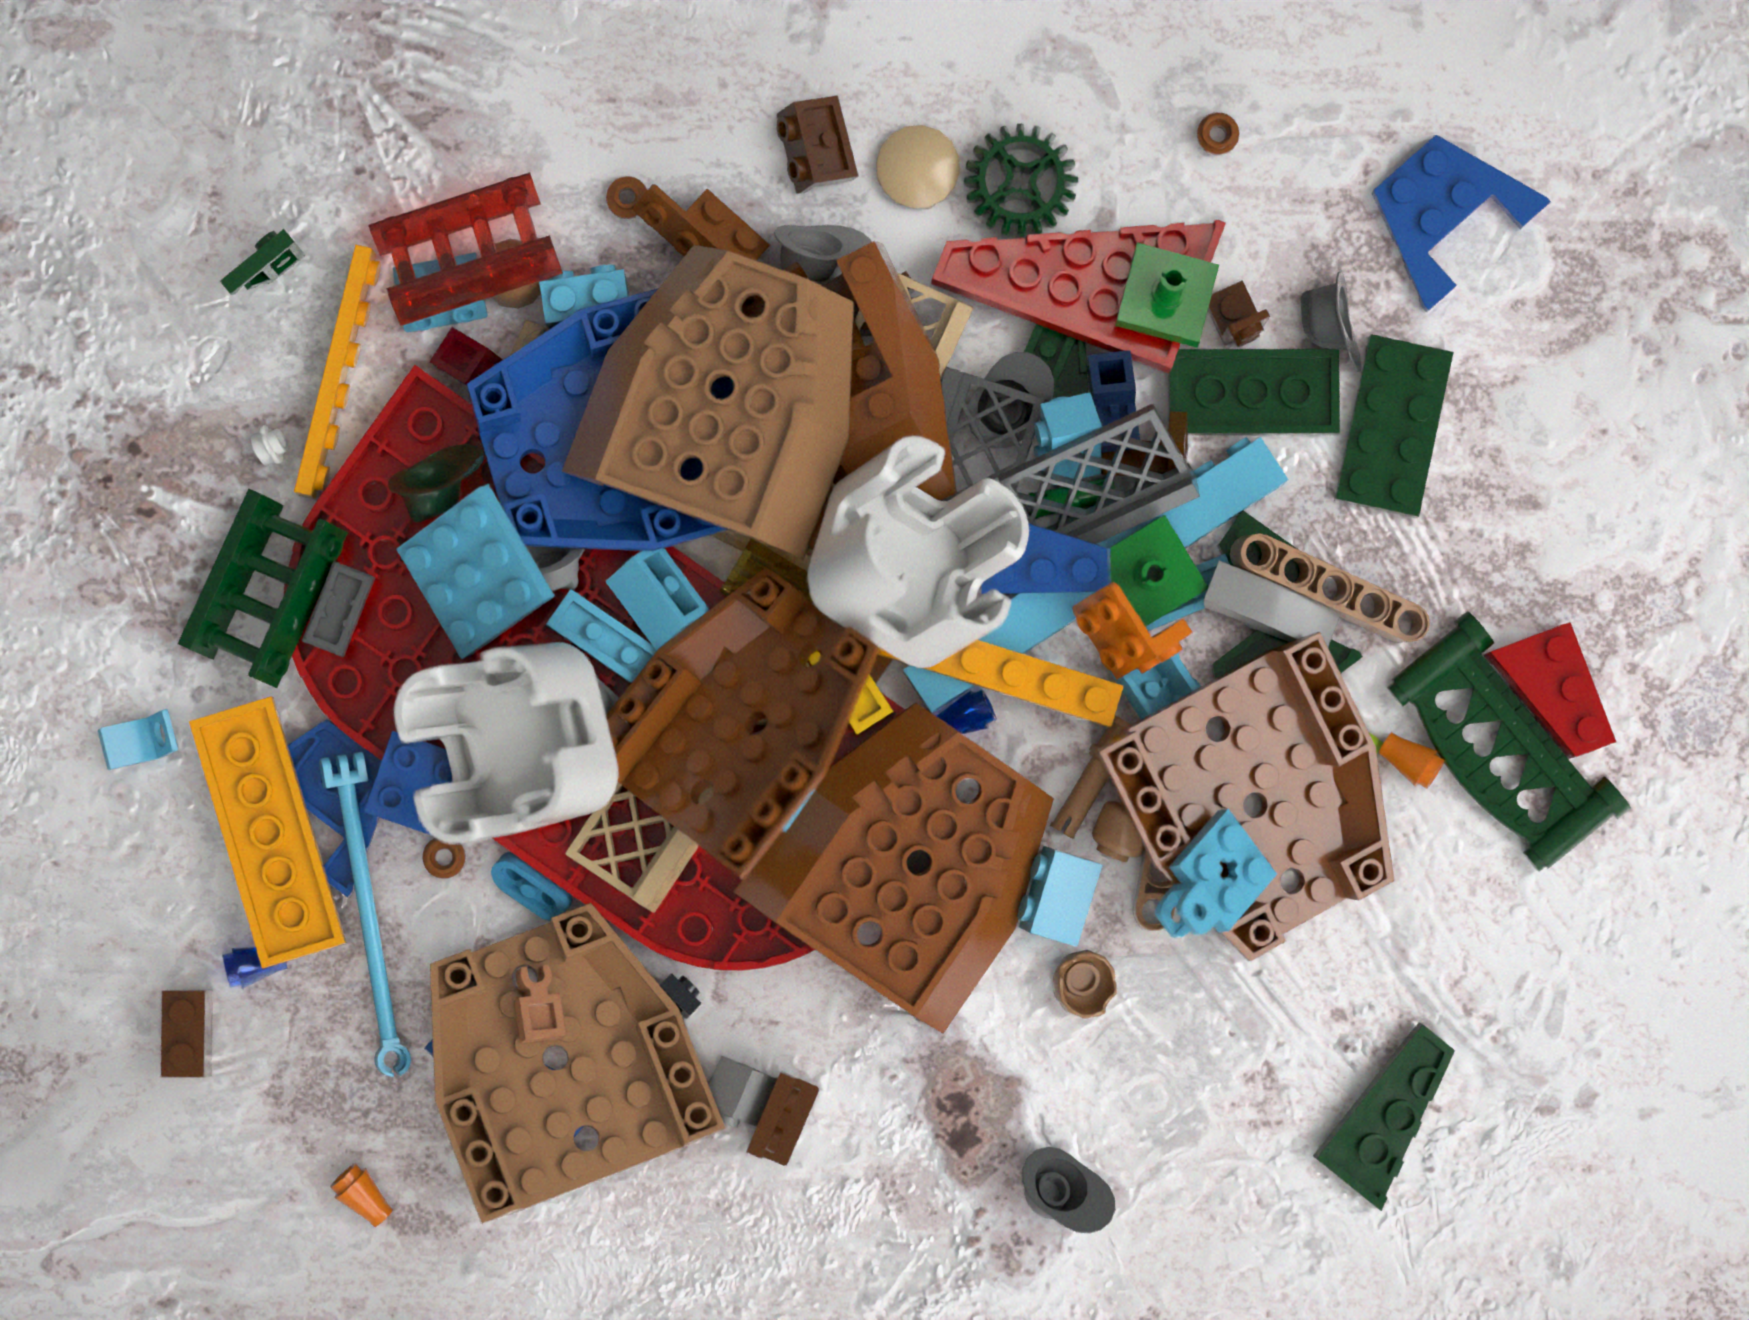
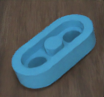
(530, 887)

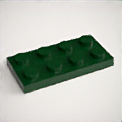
(1257, 391)
(1394, 426)

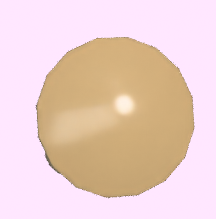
(918, 166)

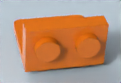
(1122, 636)

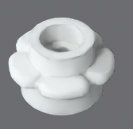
(269, 445)

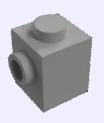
(740, 1092)

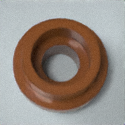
(1221, 121)
(621, 184)
(430, 858)

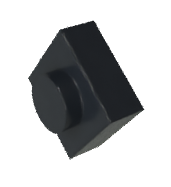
(682, 993)

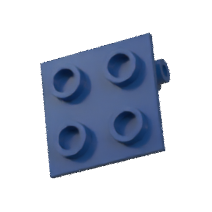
(402, 773)

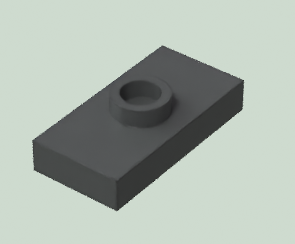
(338, 609)

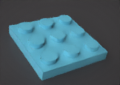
(475, 571)

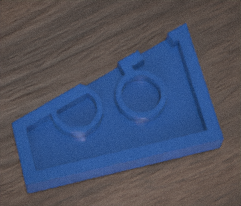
(1053, 565)

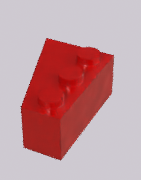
(1557, 688)

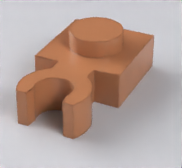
(538, 1013)

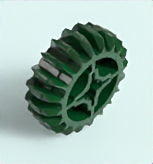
(1011, 165)

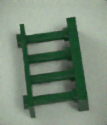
(231, 575)

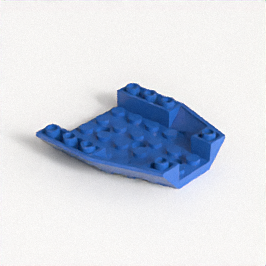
(536, 407)

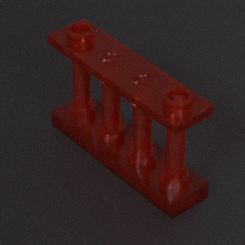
(472, 280)

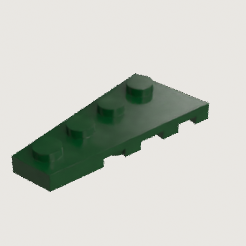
(1377, 1130)

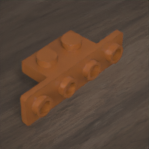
(703, 224)

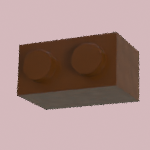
(186, 1033)

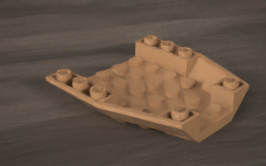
(763, 448)
(624, 1075)

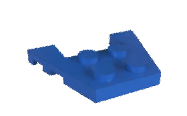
(1434, 196)
(323, 742)

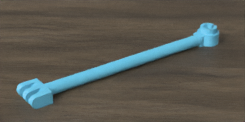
(366, 906)

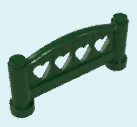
(1575, 805)

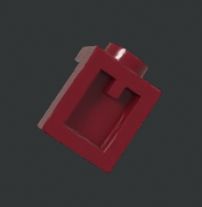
(463, 357)

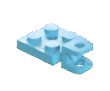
(1203, 896)

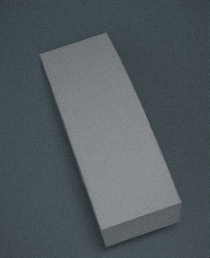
(1267, 605)

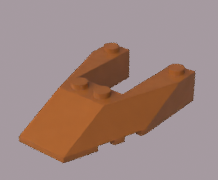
(898, 380)

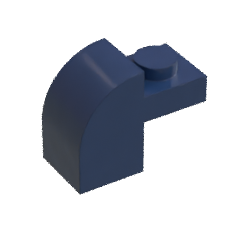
(1112, 390)

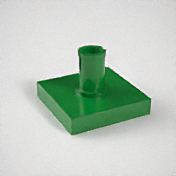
(1167, 295)
(1155, 570)

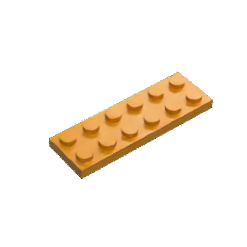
(267, 832)

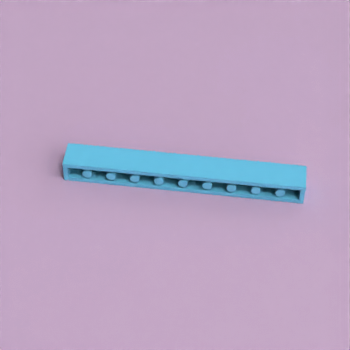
(1034, 617)

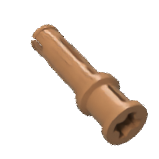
(1088, 786)

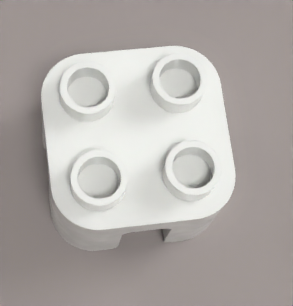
(912, 564)
(519, 740)

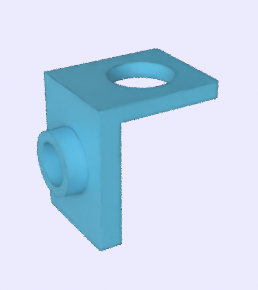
(137, 741)

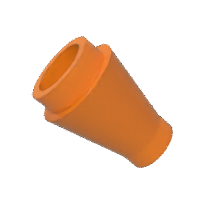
(1412, 760)
(360, 1193)

